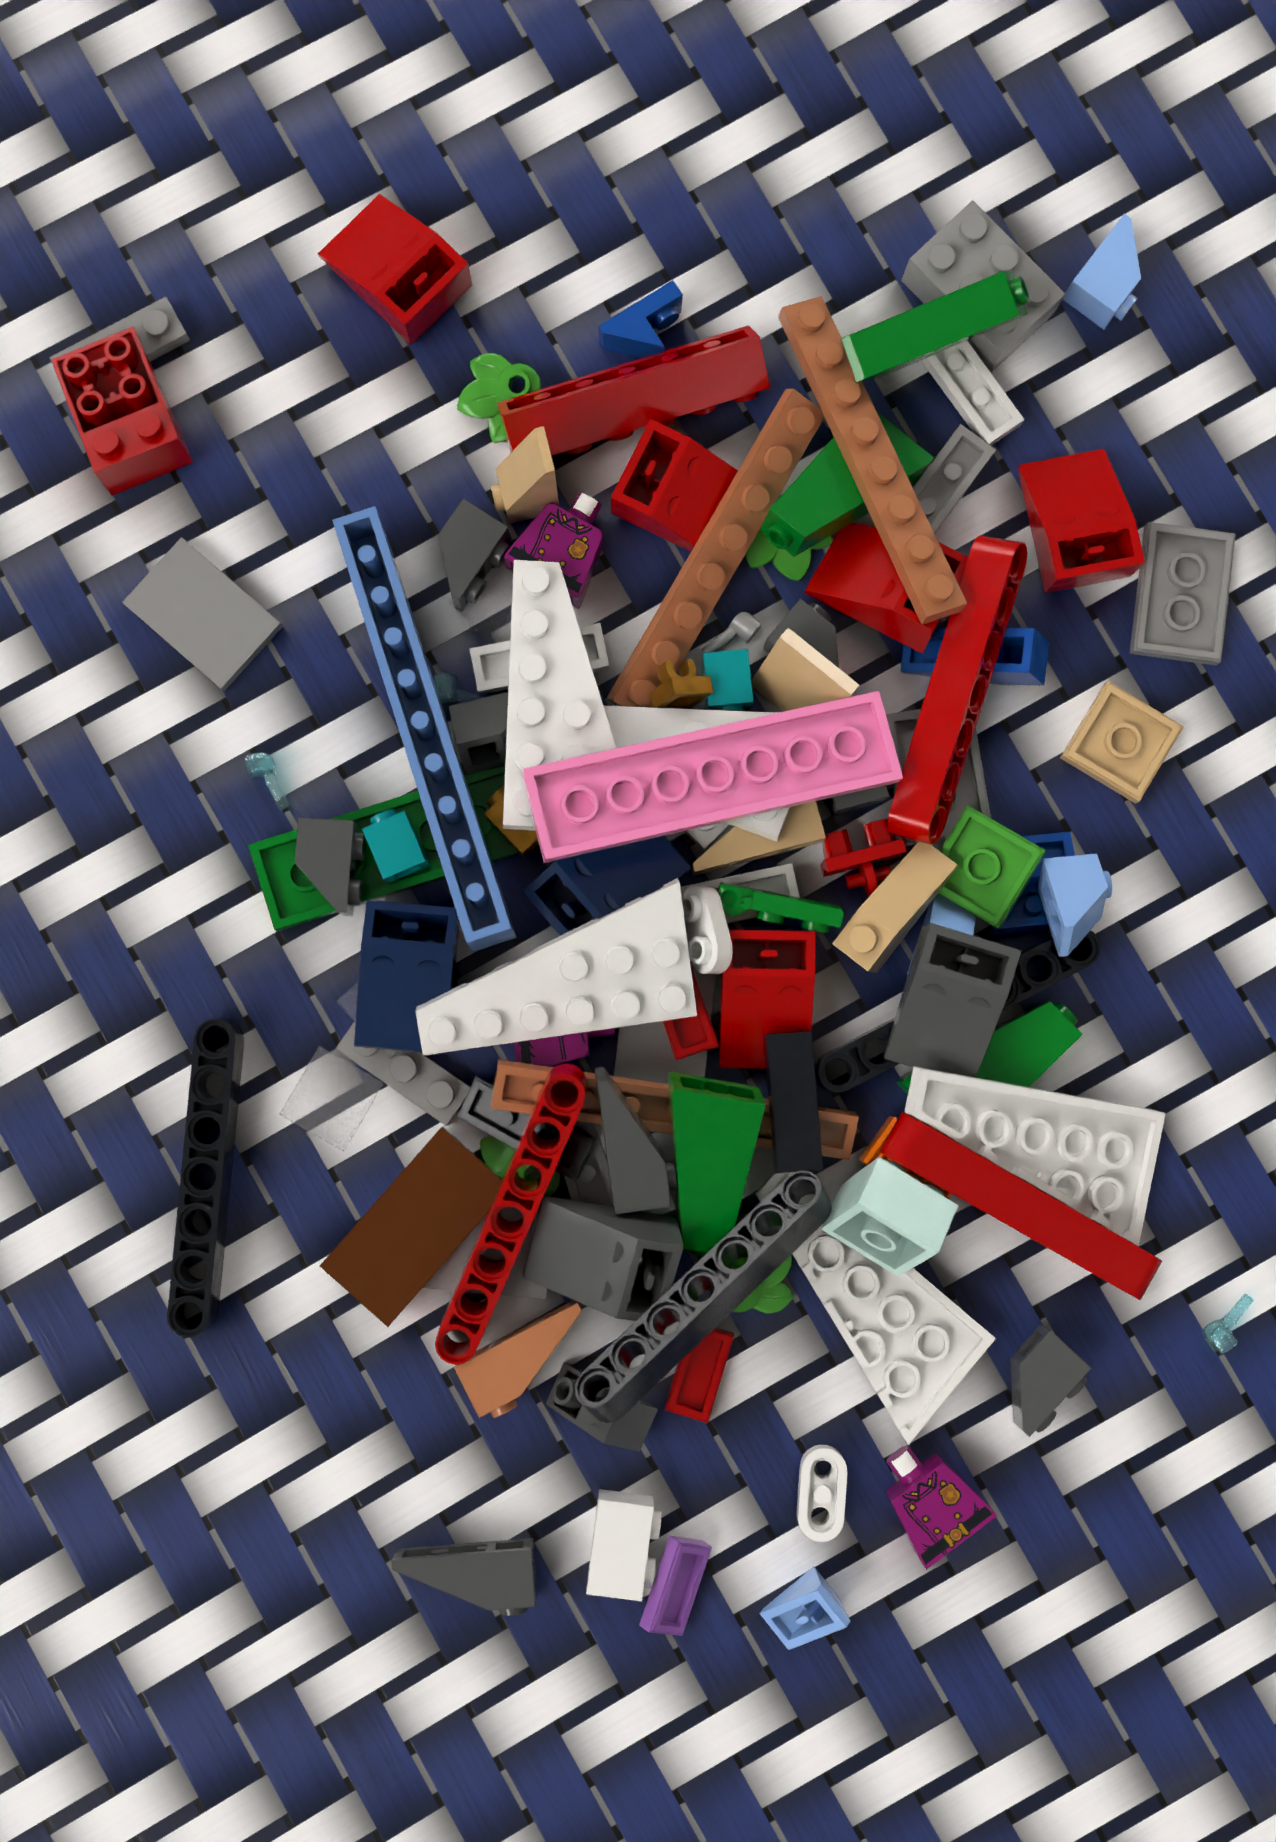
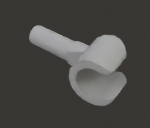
(742, 625)

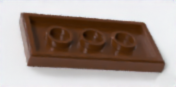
(414, 1226)

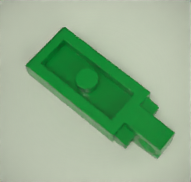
(775, 906)

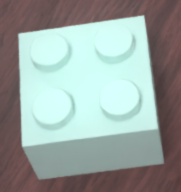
(890, 1216)

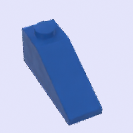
(1019, 662)

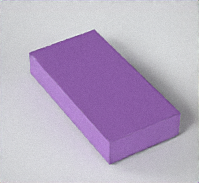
(675, 1586)

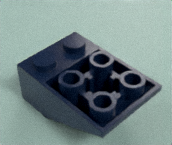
(603, 881)
(403, 963)

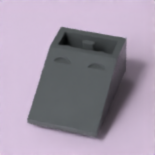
(951, 1001)
(602, 1257)

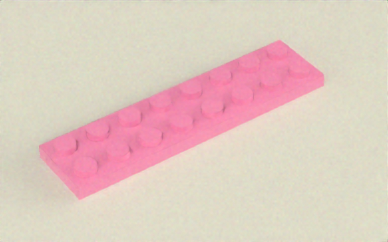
(711, 776)

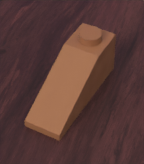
(508, 1365)

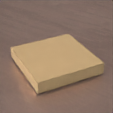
(800, 676)
(1121, 742)

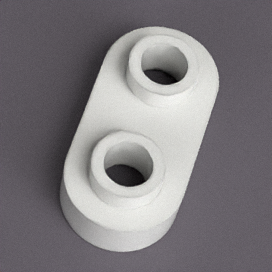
(706, 930)
(822, 1491)

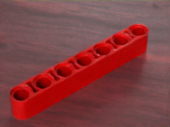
(957, 690)
(1020, 1205)
(507, 1235)

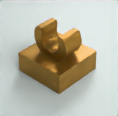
(681, 690)

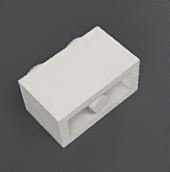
(621, 1545)

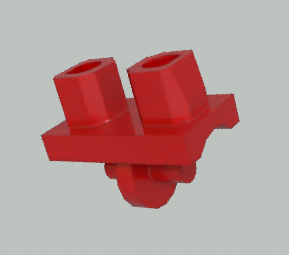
(841, 858)

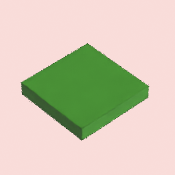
(991, 868)

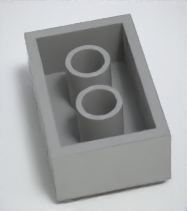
(970, 251)

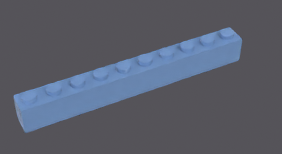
(424, 730)

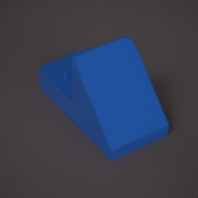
(632, 329)

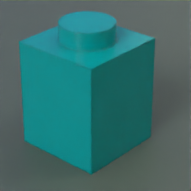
(729, 680)
(395, 845)

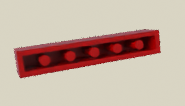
(630, 394)

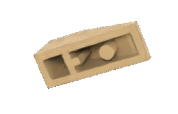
(526, 479)
(739, 846)
(895, 907)

